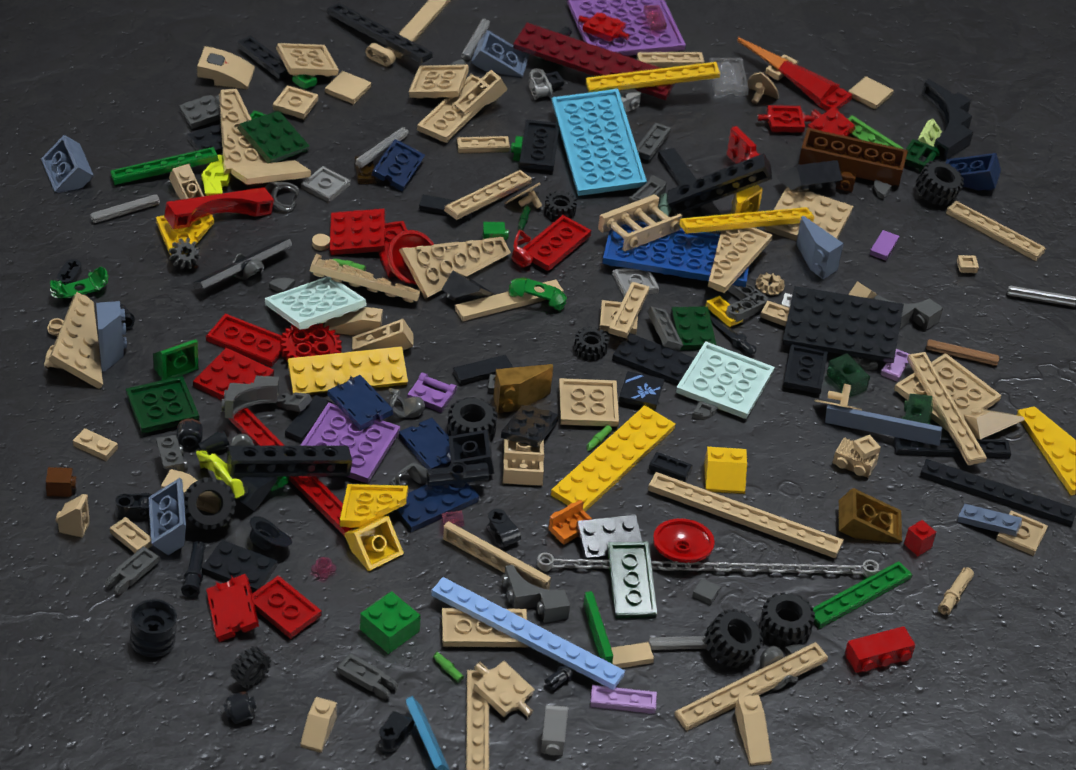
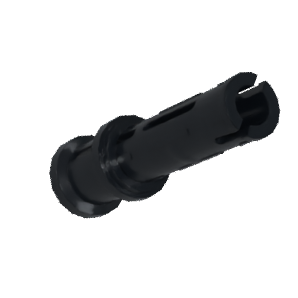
(193, 575)

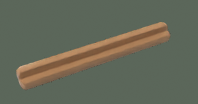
(962, 352)

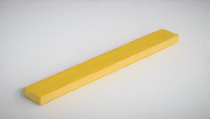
(653, 77)
(744, 220)

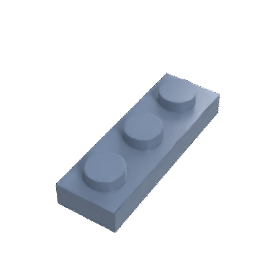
(990, 519)

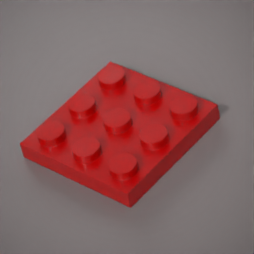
(357, 231)
(227, 369)

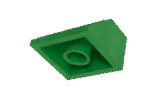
(176, 360)

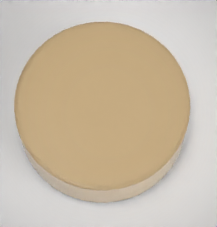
(321, 242)

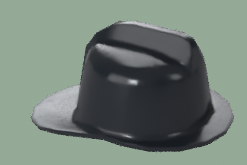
(267, 535)

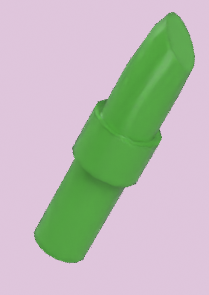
(342, 262)
(599, 437)
(448, 667)

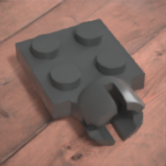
(201, 111)

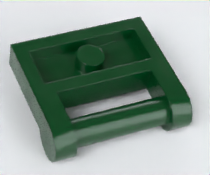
(916, 151)

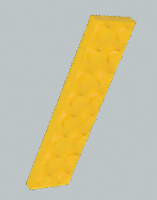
(613, 458)

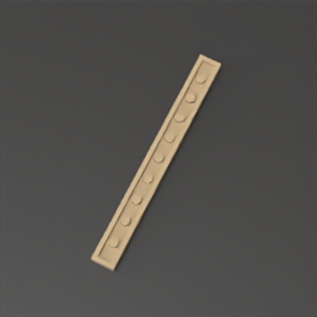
(745, 515)

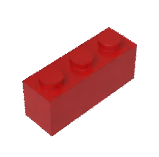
(879, 649)

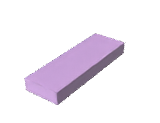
(623, 699)

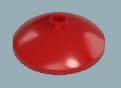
(405, 239)
(683, 540)

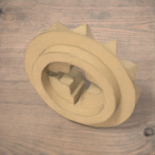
(776, 287)

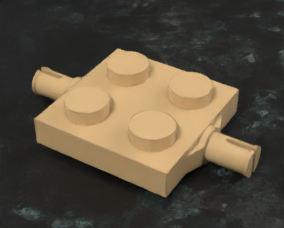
(503, 689)

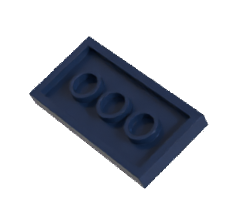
(428, 503)

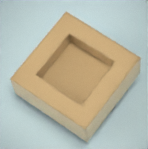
(967, 264)
(866, 446)

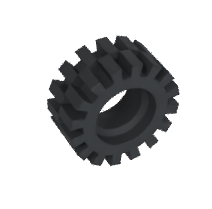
(560, 204)
(591, 350)
(250, 667)

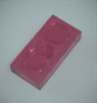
(655, 17)

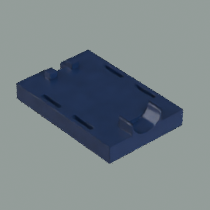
(398, 164)
(360, 402)
(428, 444)

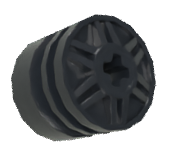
(153, 628)

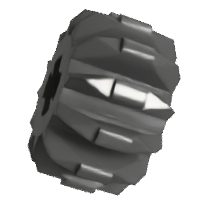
(188, 248)

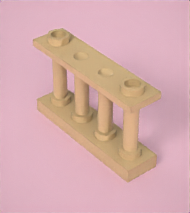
(639, 210)

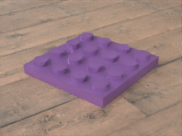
(366, 446)

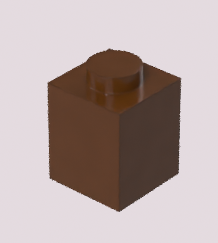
(60, 481)

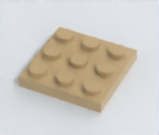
(307, 59)
(438, 81)
(588, 402)

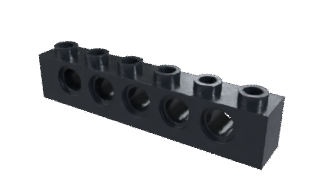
(719, 184)
(288, 461)

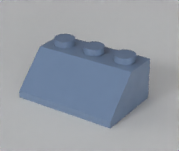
(67, 165)
(110, 333)
(168, 517)

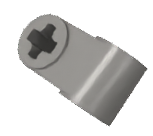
(539, 84)

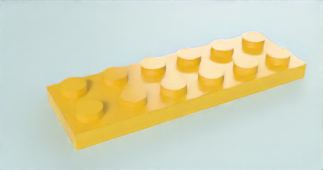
(322, 372)

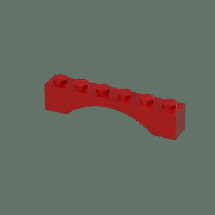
(187, 211)

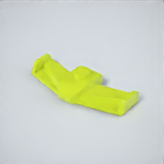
(214, 177)
(220, 470)

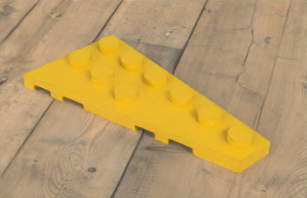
(1054, 443)

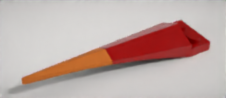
(819, 89)

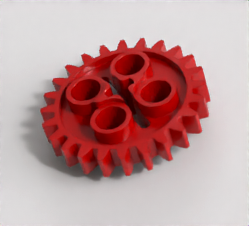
(309, 342)

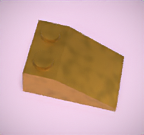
(521, 386)
(869, 518)

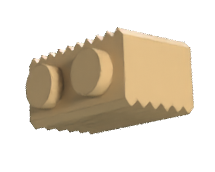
(850, 459)

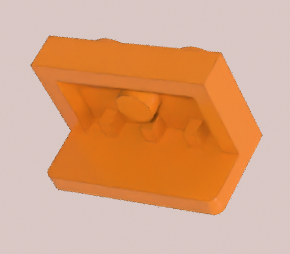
(563, 523)

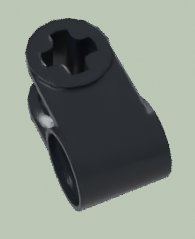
(132, 506)
(502, 528)
(394, 732)

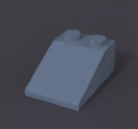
(499, 56)
(818, 248)

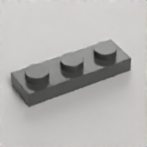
(653, 141)
(665, 328)

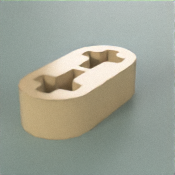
(380, 54)

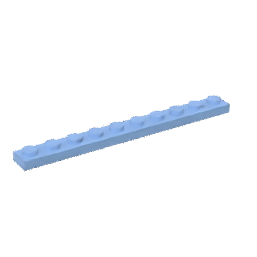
(528, 633)

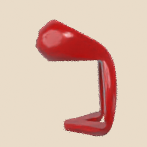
(519, 255)

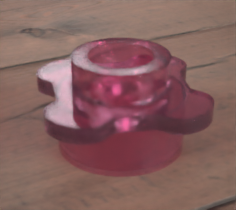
(323, 567)

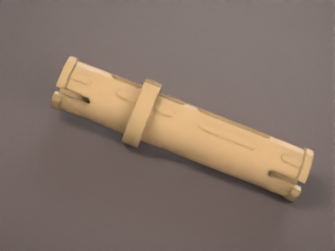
(953, 595)

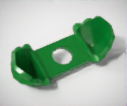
(95, 282)
(553, 294)

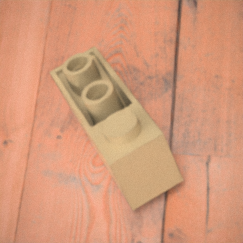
(185, 182)

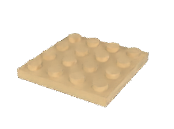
(828, 213)
(962, 385)

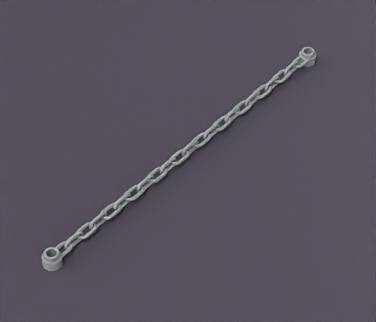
(869, 568)

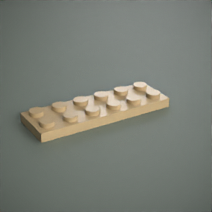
(446, 117)

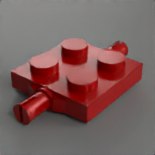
(604, 27)
(785, 118)
(832, 122)

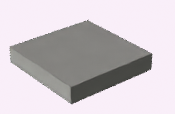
(325, 184)
(626, 276)

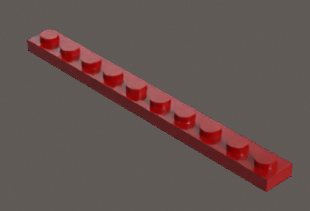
(309, 486)

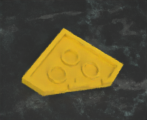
(194, 232)
(370, 502)

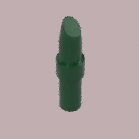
(524, 218)

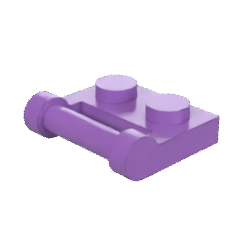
(433, 398)

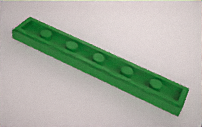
(163, 165)
(860, 594)

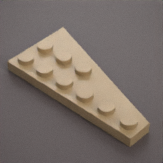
(734, 254)

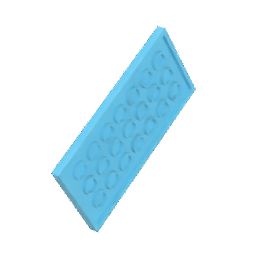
(598, 142)

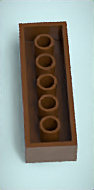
(855, 156)

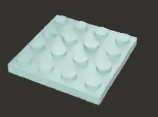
(315, 302)
(725, 380)

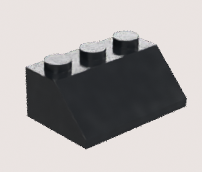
(812, 176)

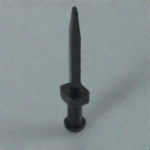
(738, 340)

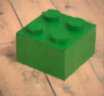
(390, 622)

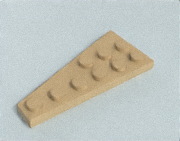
(236, 148)
(434, 263)
(358, 277)
(77, 342)

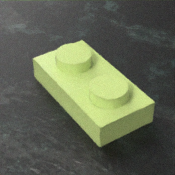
(930, 133)

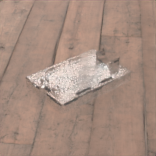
(731, 77)

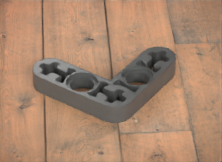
(752, 299)

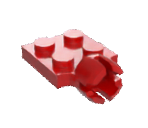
(740, 146)

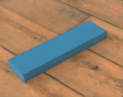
(427, 734)

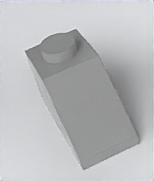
(554, 730)

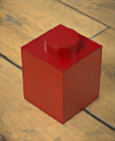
(920, 538)

